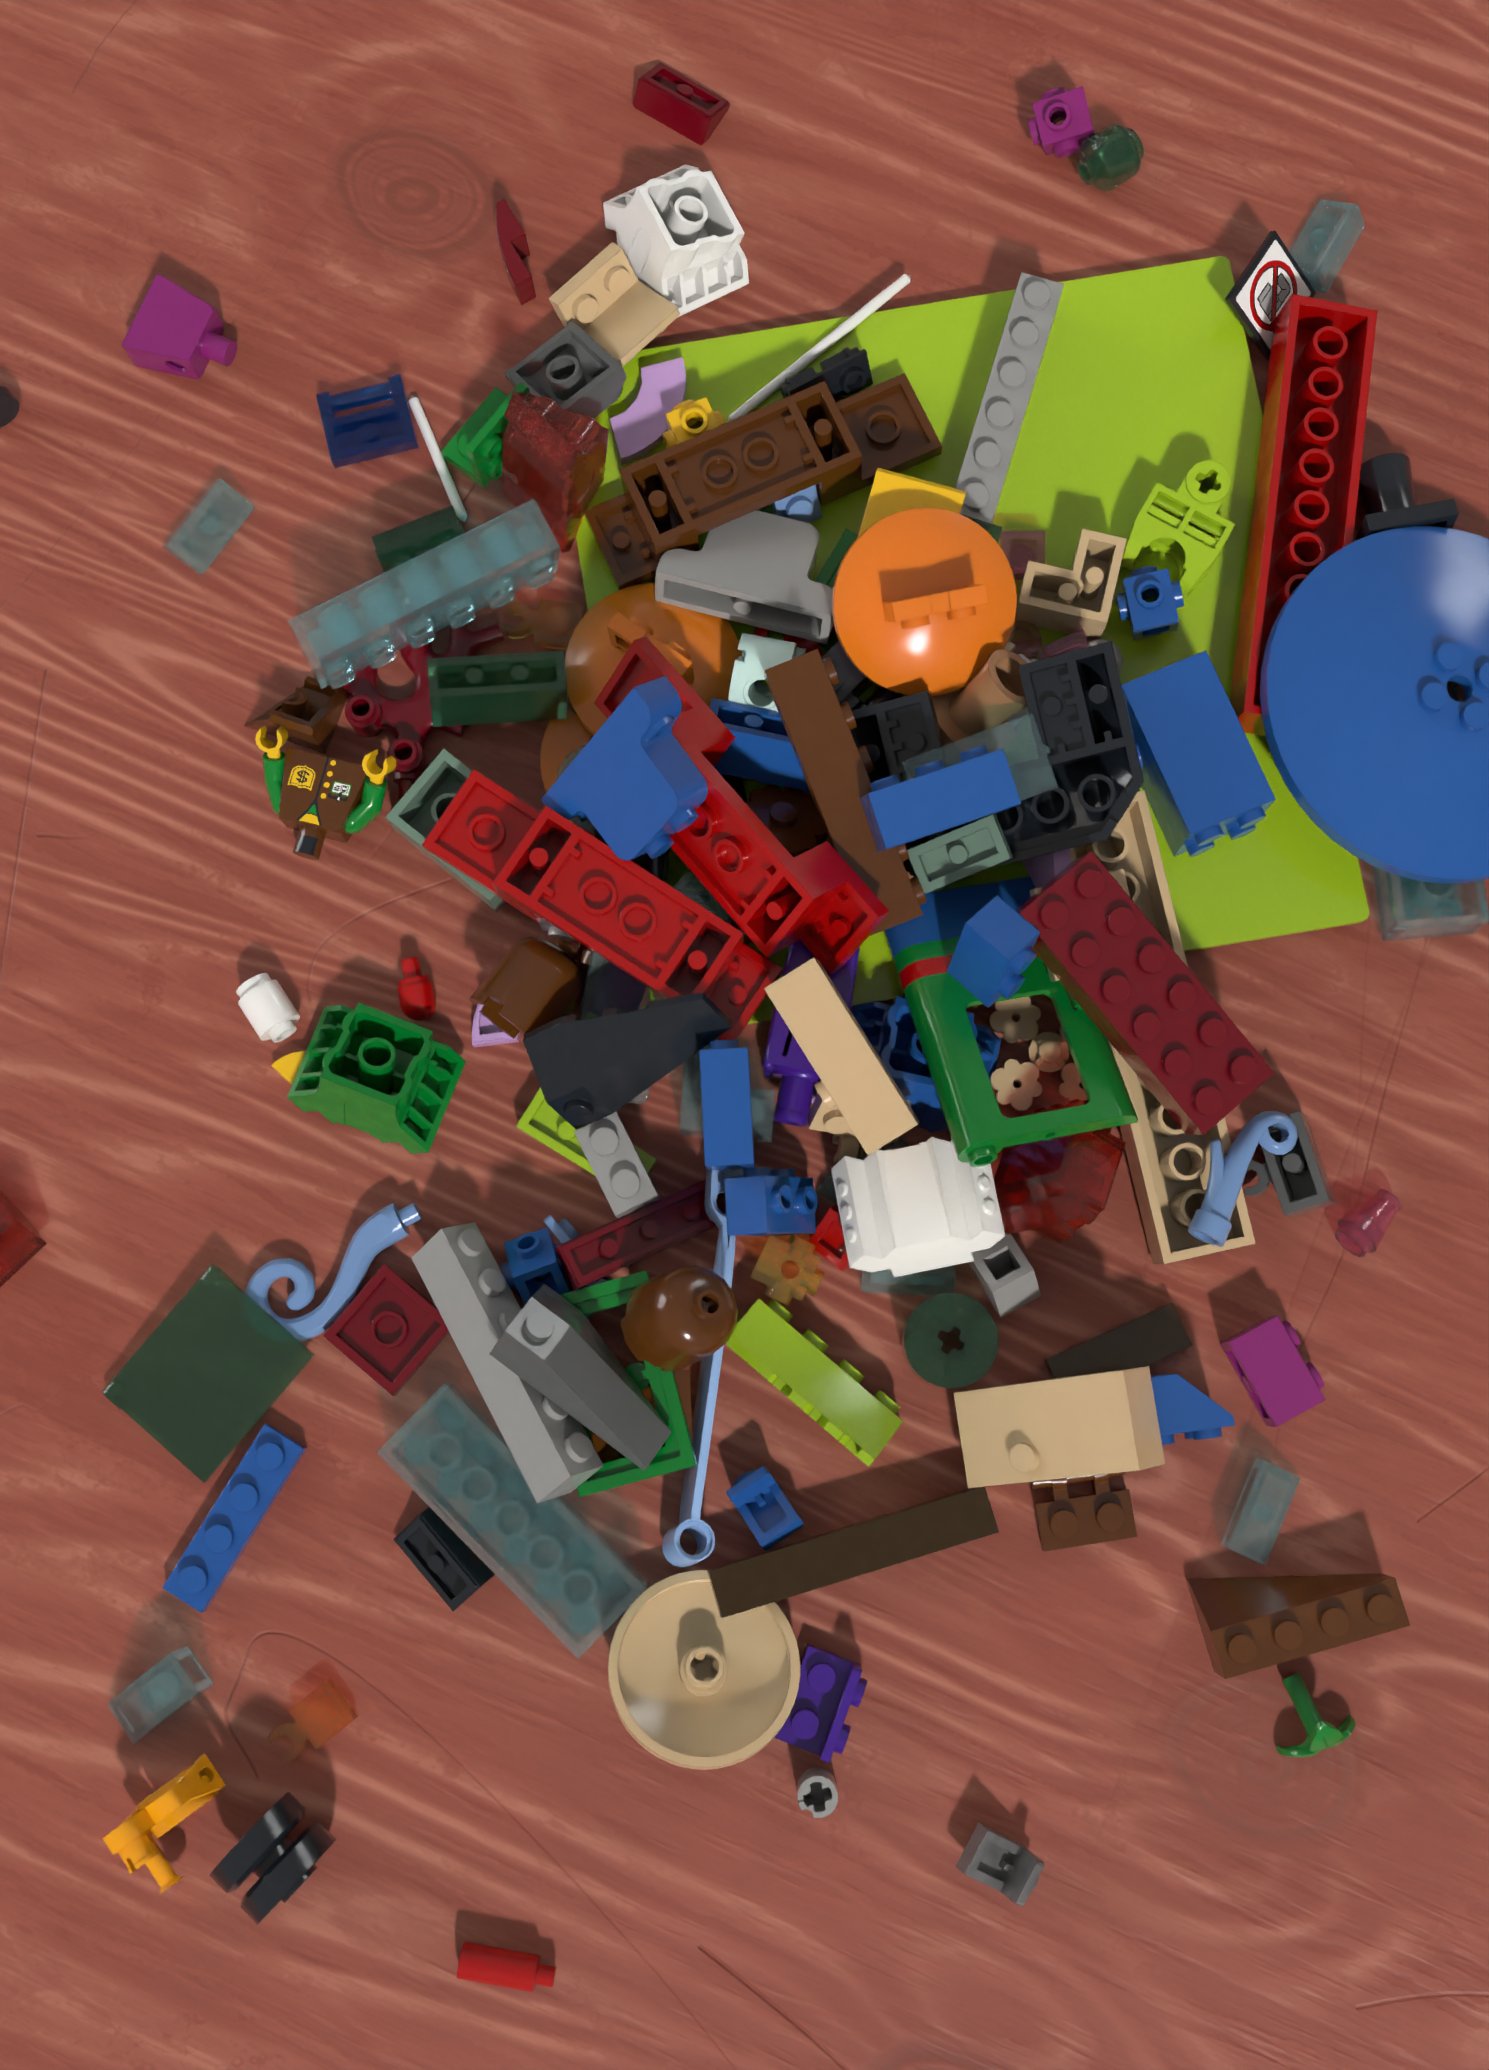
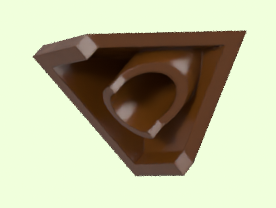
(306, 714)

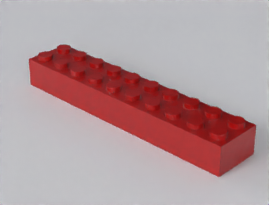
(1303, 470)

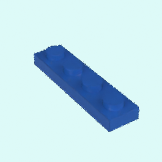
(234, 1518)

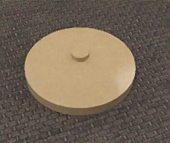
(700, 1683)

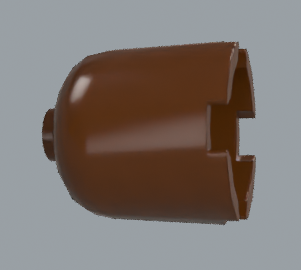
(531, 986)
(679, 1317)

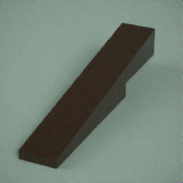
(852, 1551)

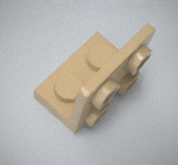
(613, 305)

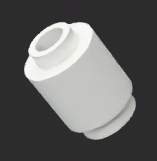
(267, 1008)

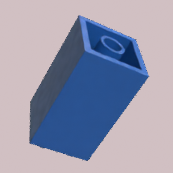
(1195, 756)

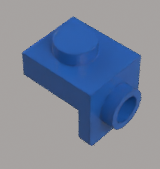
(764, 1507)

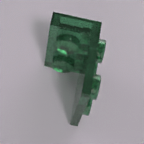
(416, 537)

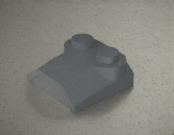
(571, 372)

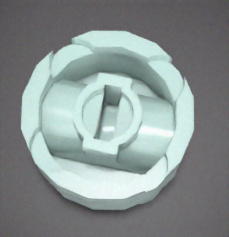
(757, 656)

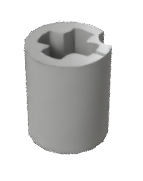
(817, 1792)

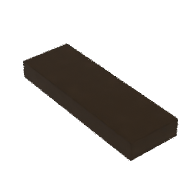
(1125, 1347)

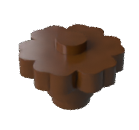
(789, 817)

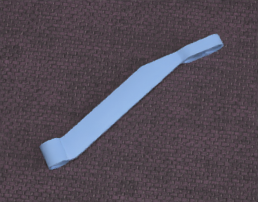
(704, 1402)

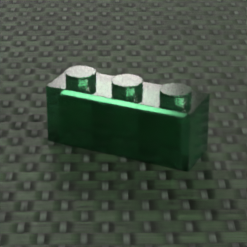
(497, 688)

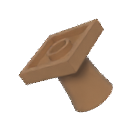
(985, 701)

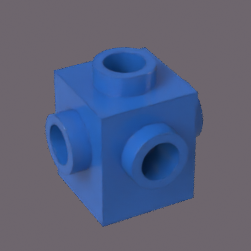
(1154, 617)
(533, 1263)

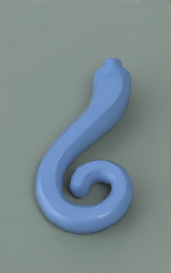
(372, 1237)

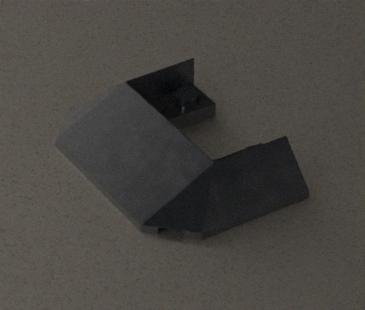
(1080, 718)

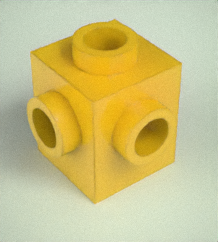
(690, 420)

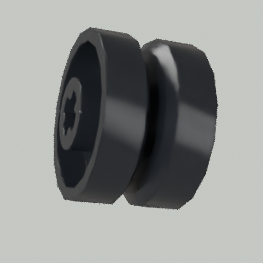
(273, 1858)

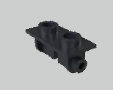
(843, 373)

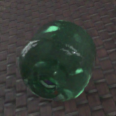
(1110, 157)

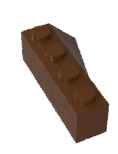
(1287, 1617)

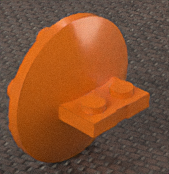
(923, 601)
(693, 642)

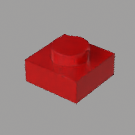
(830, 1239)

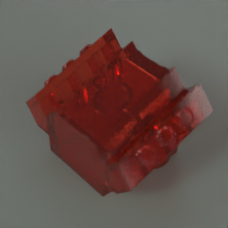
(553, 460)
(1057, 1181)

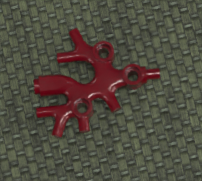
(409, 717)

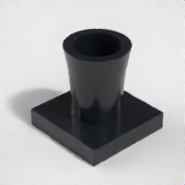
(1390, 498)

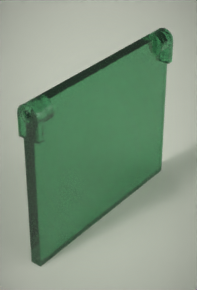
(208, 1373)

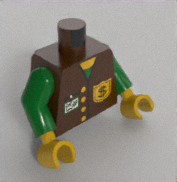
(321, 793)

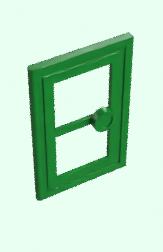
(678, 1448)

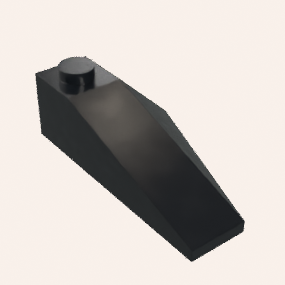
(610, 1059)

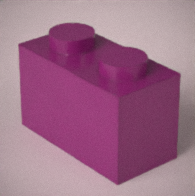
(1274, 1370)

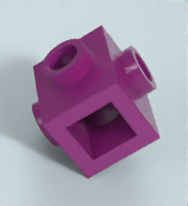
(1061, 106)

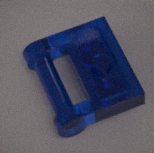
(368, 432)

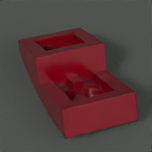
(514, 249)

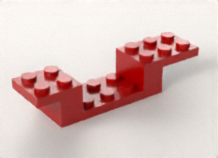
(737, 856)
(600, 900)

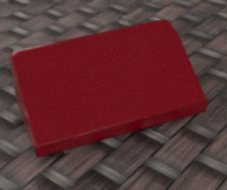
(679, 103)

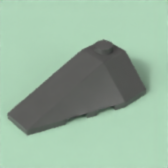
(574, 1368)

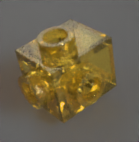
(769, 1265)

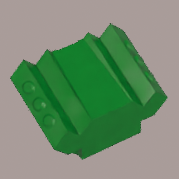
(377, 1076)

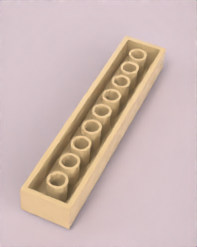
(1164, 1162)

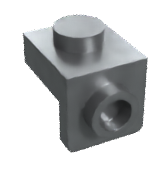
(1001, 1864)

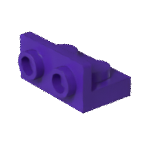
(822, 1702)

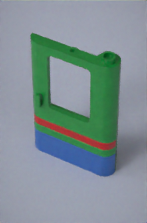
(939, 1014)

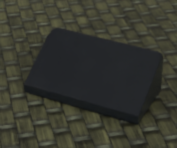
(443, 1558)

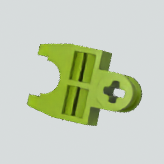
(1184, 524)

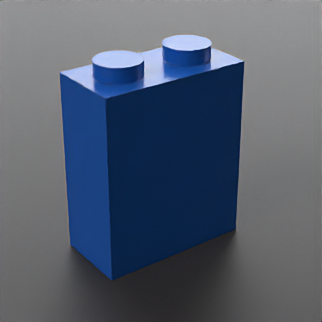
(727, 1106)

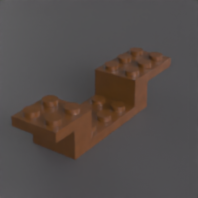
(754, 464)

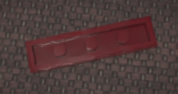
(637, 1235)

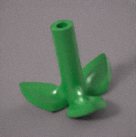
(1320, 1733)

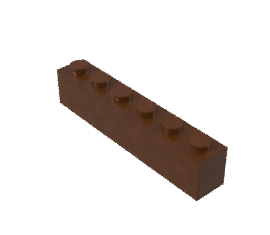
(839, 778)

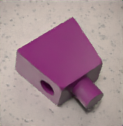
(177, 332)

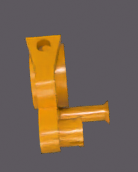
(158, 1815)

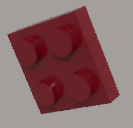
(388, 1330)

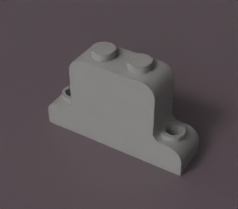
(752, 574)

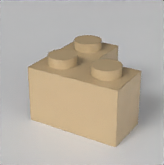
(1074, 597)

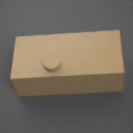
(841, 1056)
(1059, 1428)

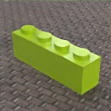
(814, 1381)

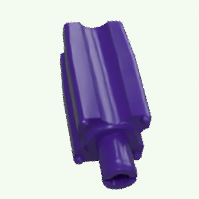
(784, 1055)

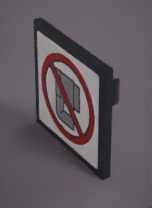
(1265, 290)

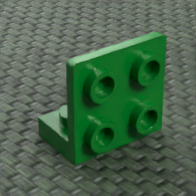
(479, 443)

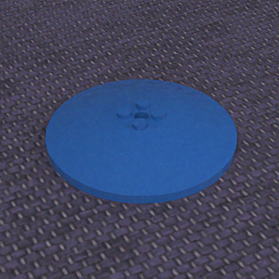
(1365, 708)

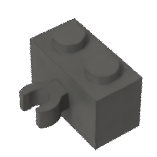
(1296, 1175)

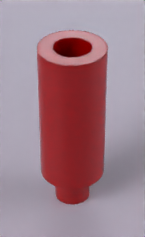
(503, 1967)

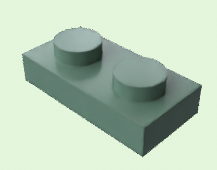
(959, 854)

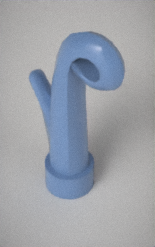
(1227, 1174)

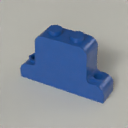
(634, 776)

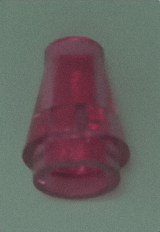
(1367, 1224)

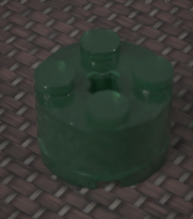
(975, 1334)

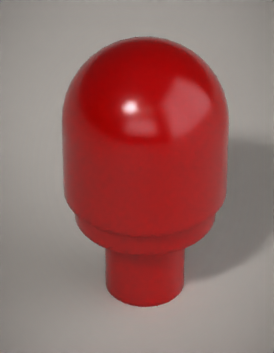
(415, 991)

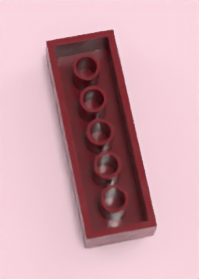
(1142, 996)

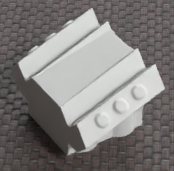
(680, 237)
(915, 1208)

